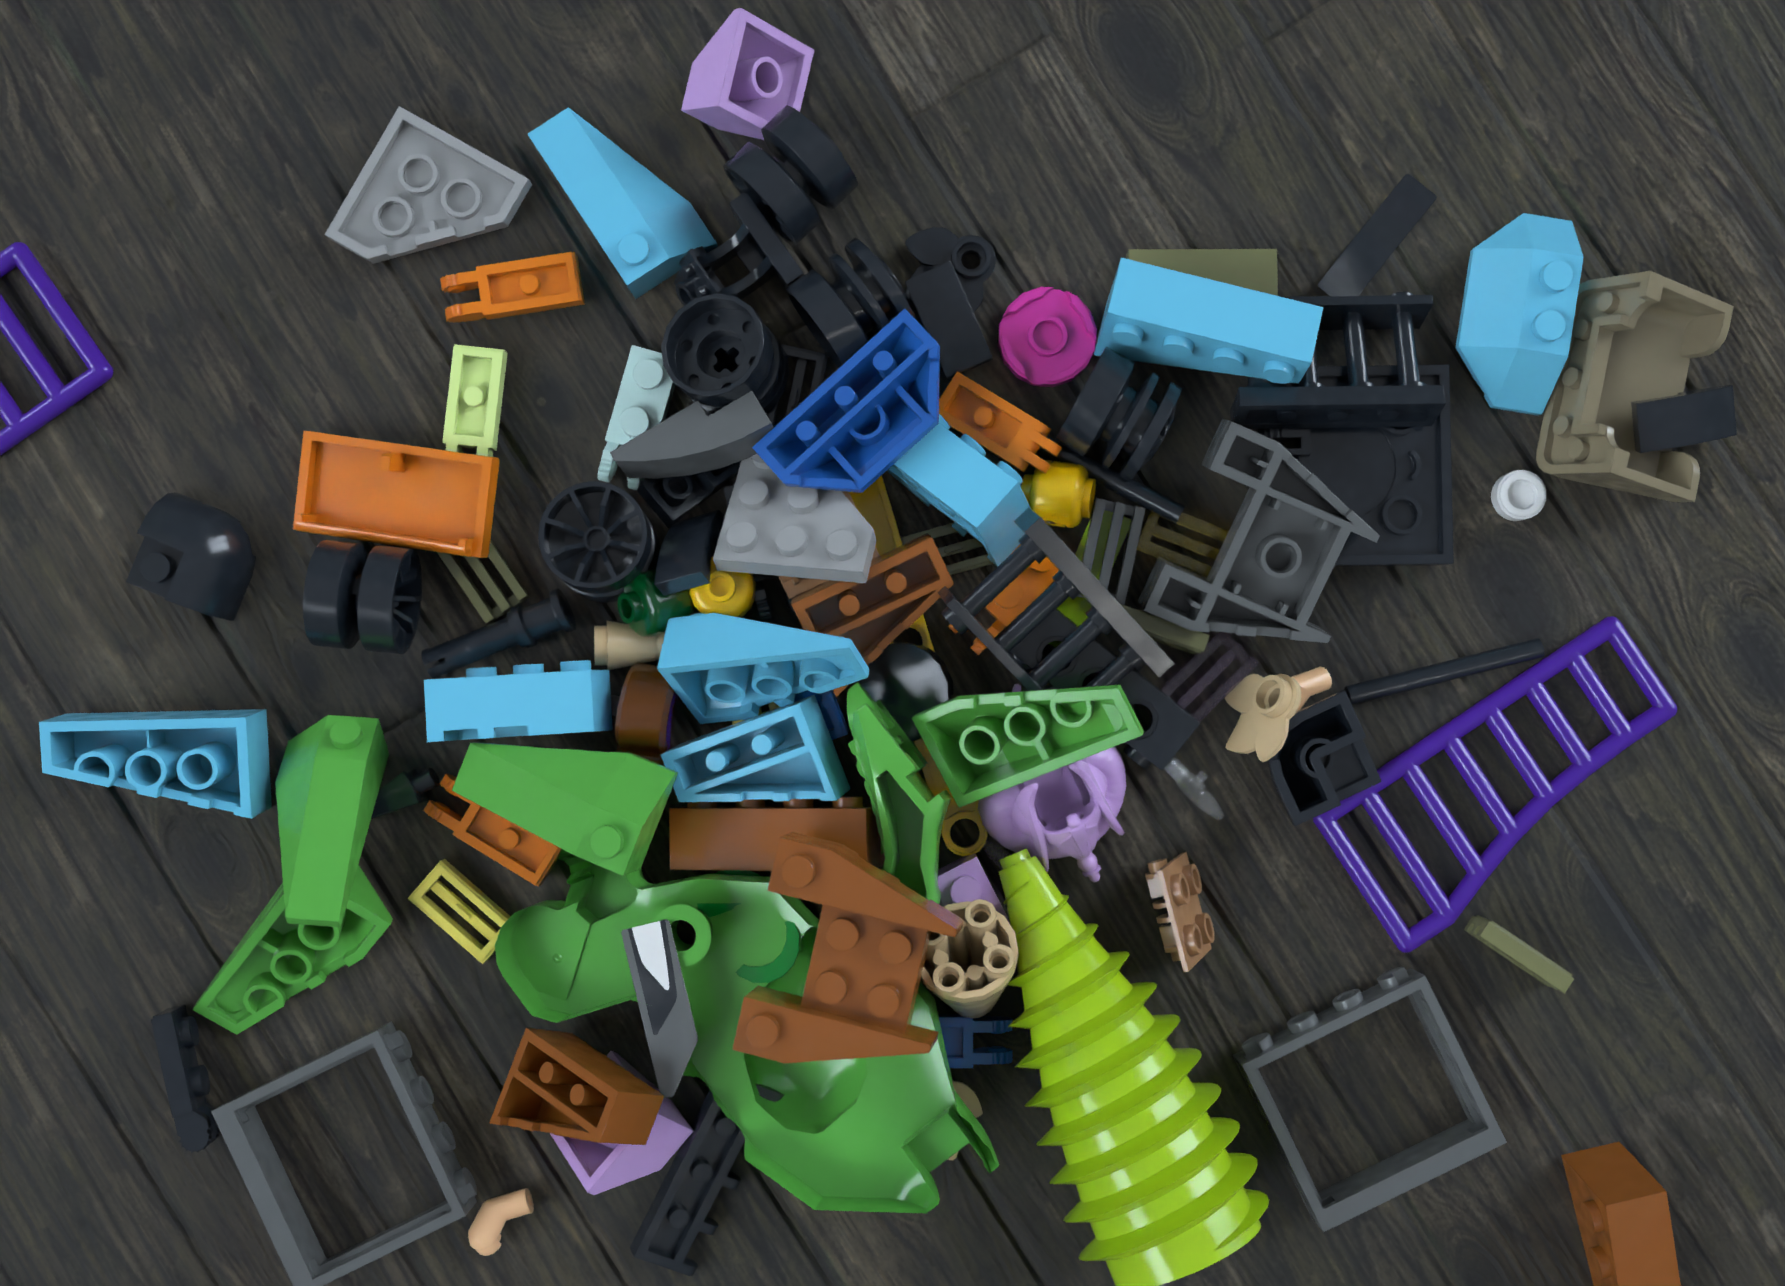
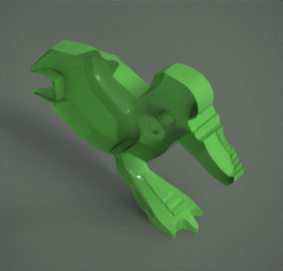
(846, 1128)

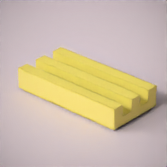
(448, 924)

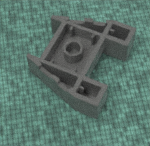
(1273, 553)

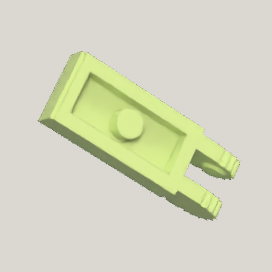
(474, 399)

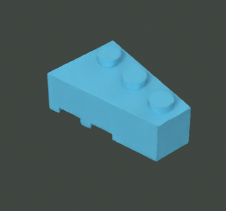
(966, 488)
(518, 703)
(763, 757)

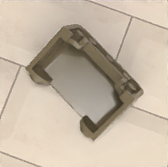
(1626, 347)

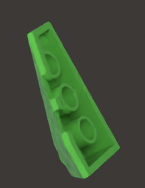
(1015, 736)
(575, 798)
(324, 813)
(285, 958)

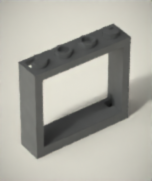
(1409, 1167)
(276, 1196)

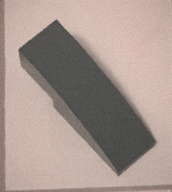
(694, 441)

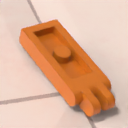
(996, 424)

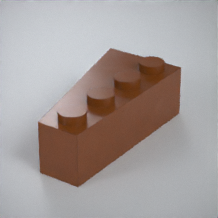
(748, 832)
(1621, 1218)

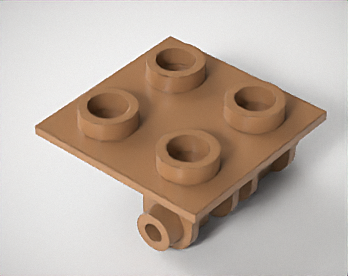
(1190, 929)

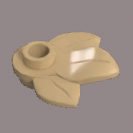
(1265, 713)

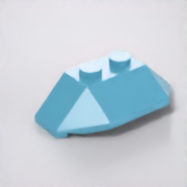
(1520, 311)

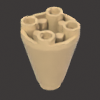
(976, 964)

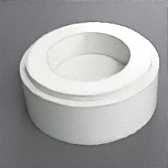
(1518, 495)

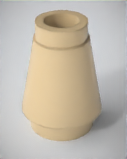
(622, 647)

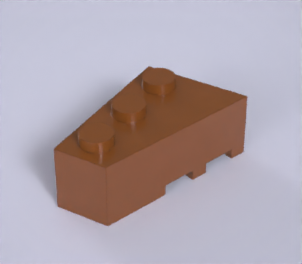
(876, 612)
(574, 1092)

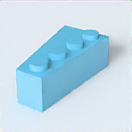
(1206, 325)
(180, 755)

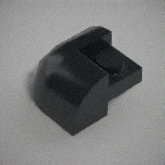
(194, 556)
(1322, 759)

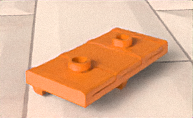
(396, 494)

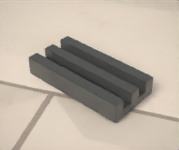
(1119, 511)

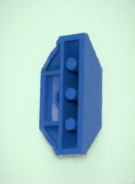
(861, 414)

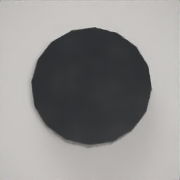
(908, 682)

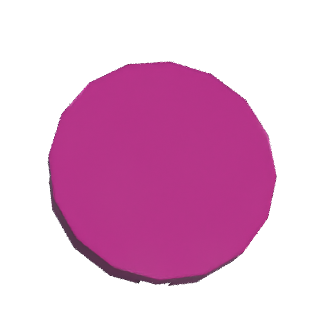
(1047, 337)

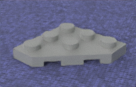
(424, 193)
(792, 530)

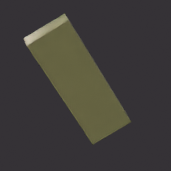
(1239, 267)

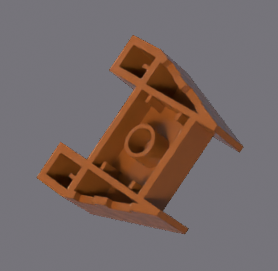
(861, 962)

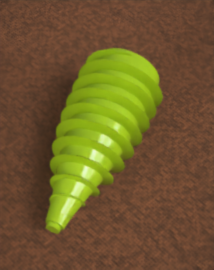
(1121, 1100)

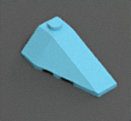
(627, 207)

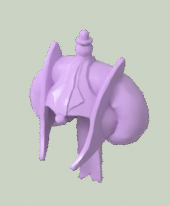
(1060, 810)

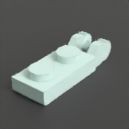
(639, 406)

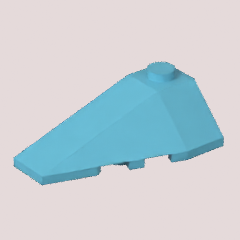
(735, 665)

